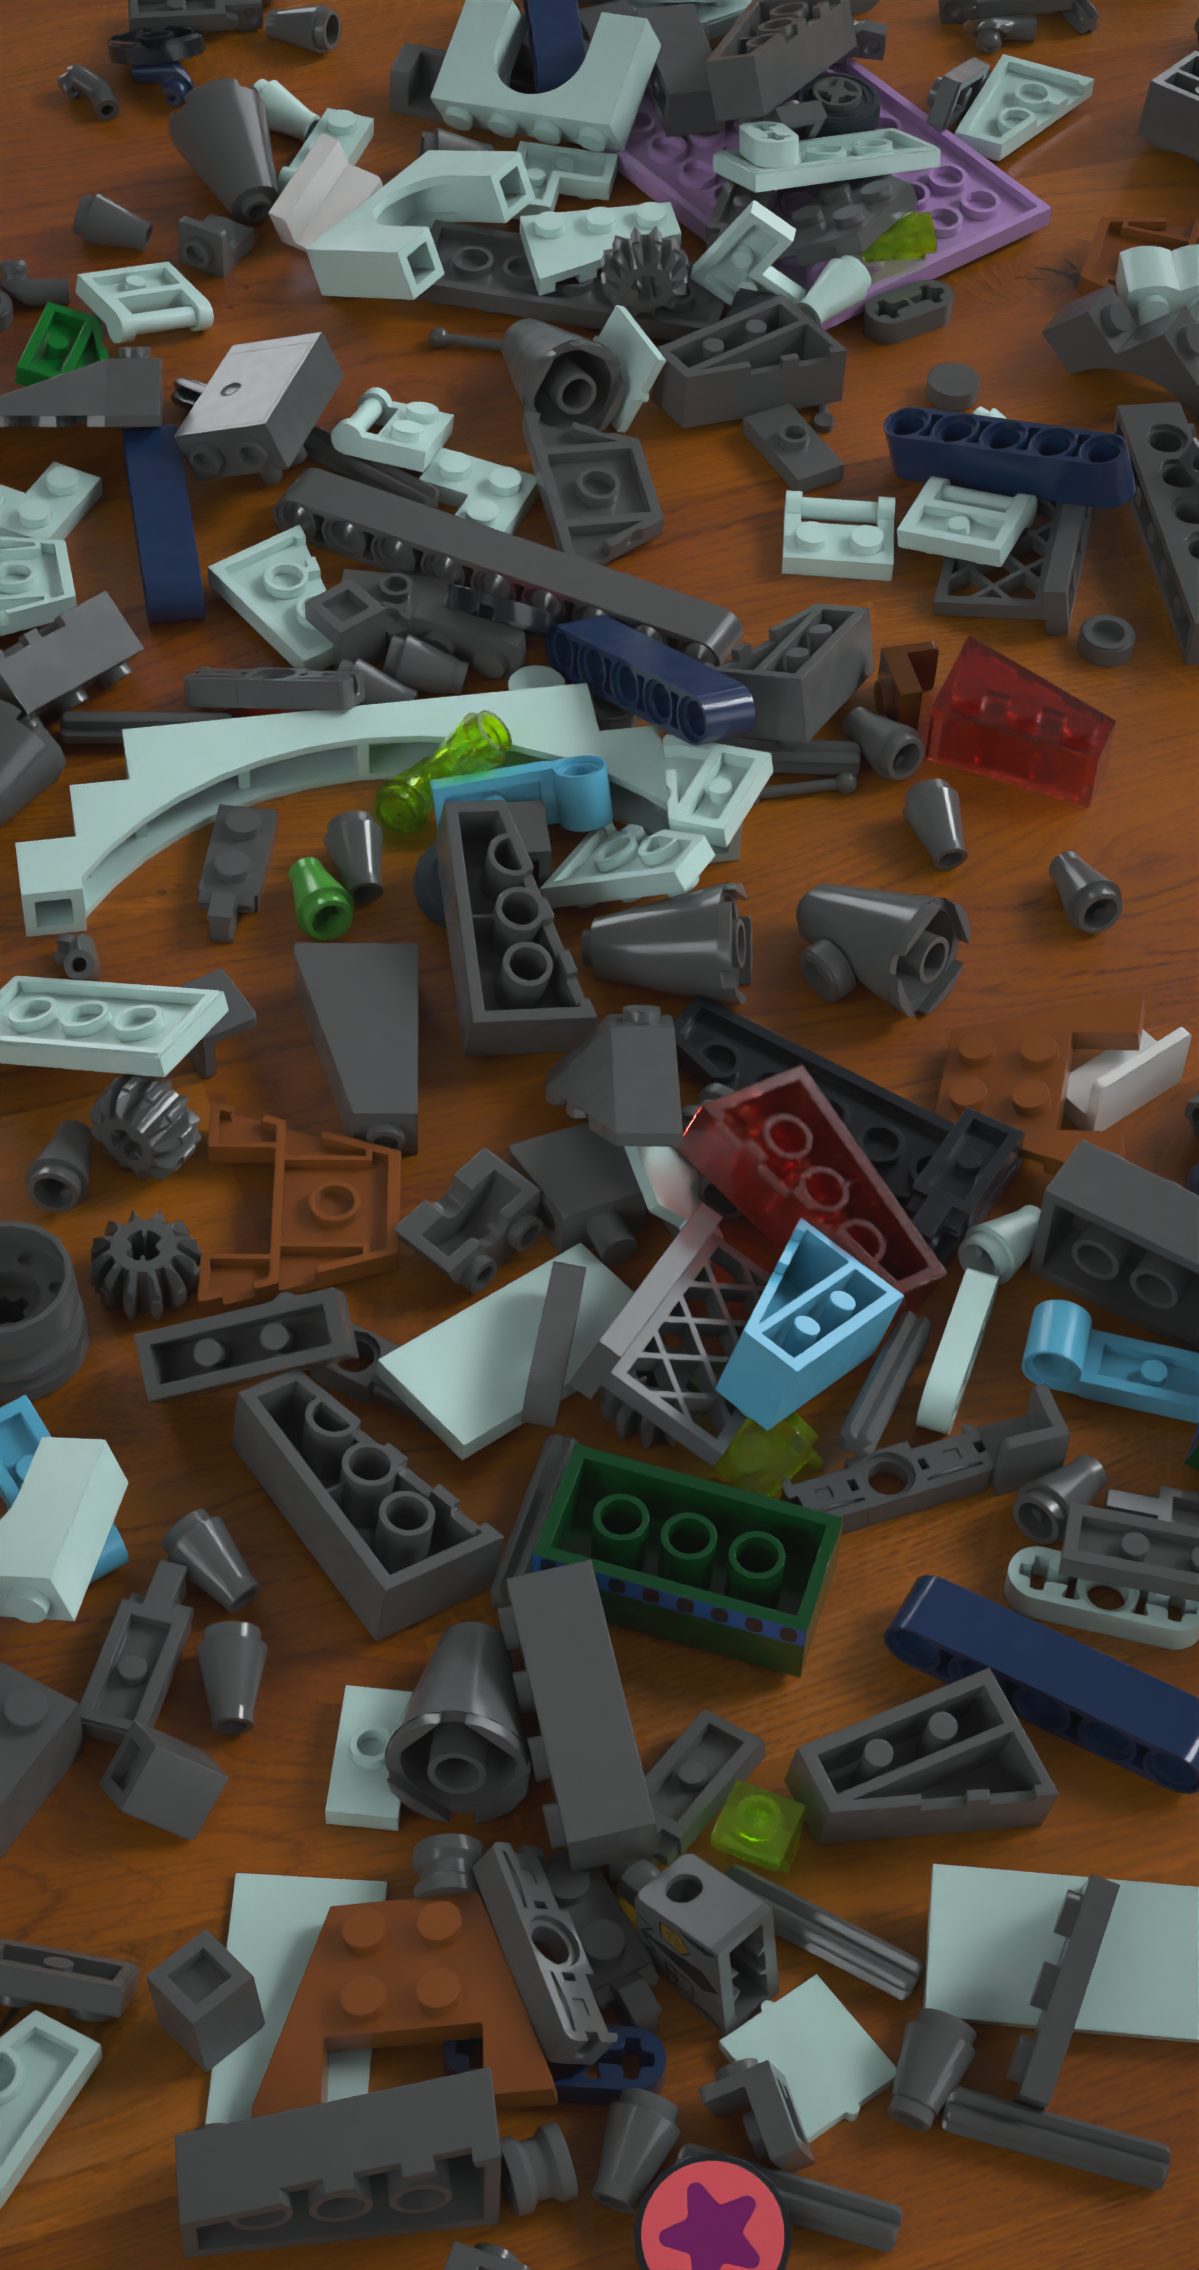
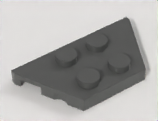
(848, 217)
(593, 489)

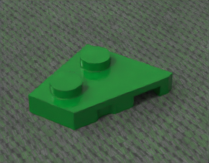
(60, 344)

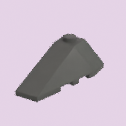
(102, 394)

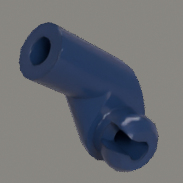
(170, 75)

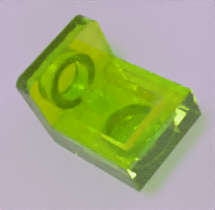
(763, 1458)
(759, 1827)

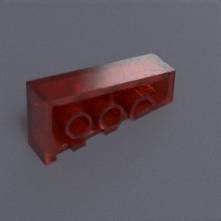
(791, 1158)

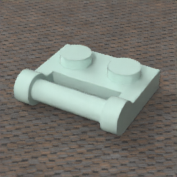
(144, 300)
(409, 434)
(965, 522)
(838, 548)

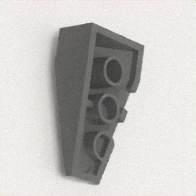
(624, 1079)

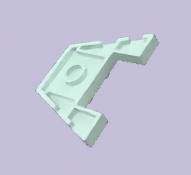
(33, 582)

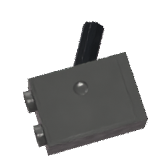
(257, 407)

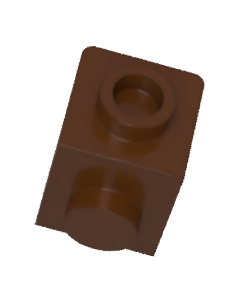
(903, 678)

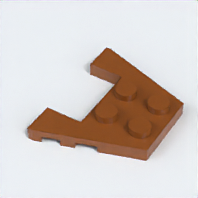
(1123, 233)
(1023, 1066)
(328, 1213)
(402, 1979)

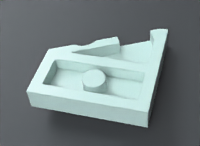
(712, 787)

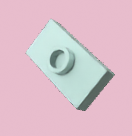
(359, 1772)

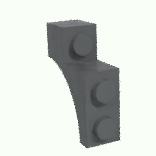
(1102, 334)

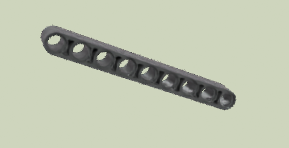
(430, 542)

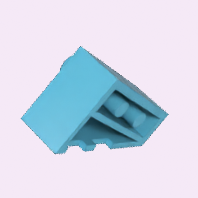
(808, 1328)

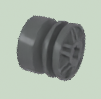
(40, 1313)

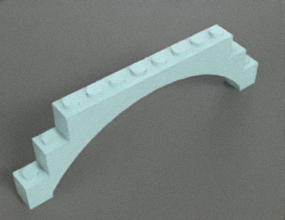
(190, 768)

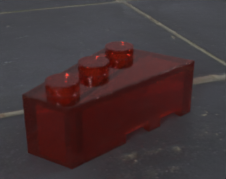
(1018, 728)

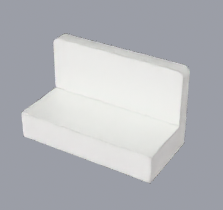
(320, 194)
(1124, 1080)

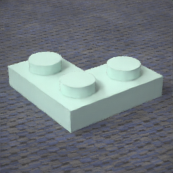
(566, 172)
(745, 257)
(482, 489)
(51, 504)

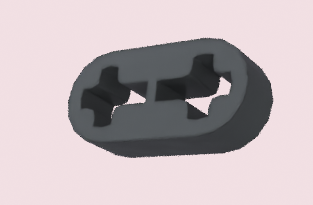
(908, 311)

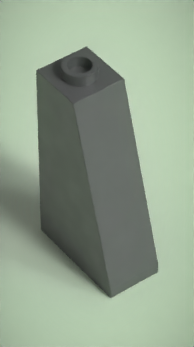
(365, 1031)

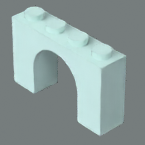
(588, 110)
(387, 240)
(58, 1528)

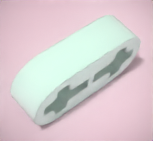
(769, 144)

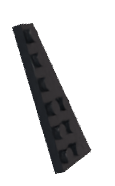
(889, 1129)

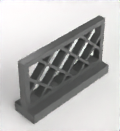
(1058, 573)
(647, 1316)

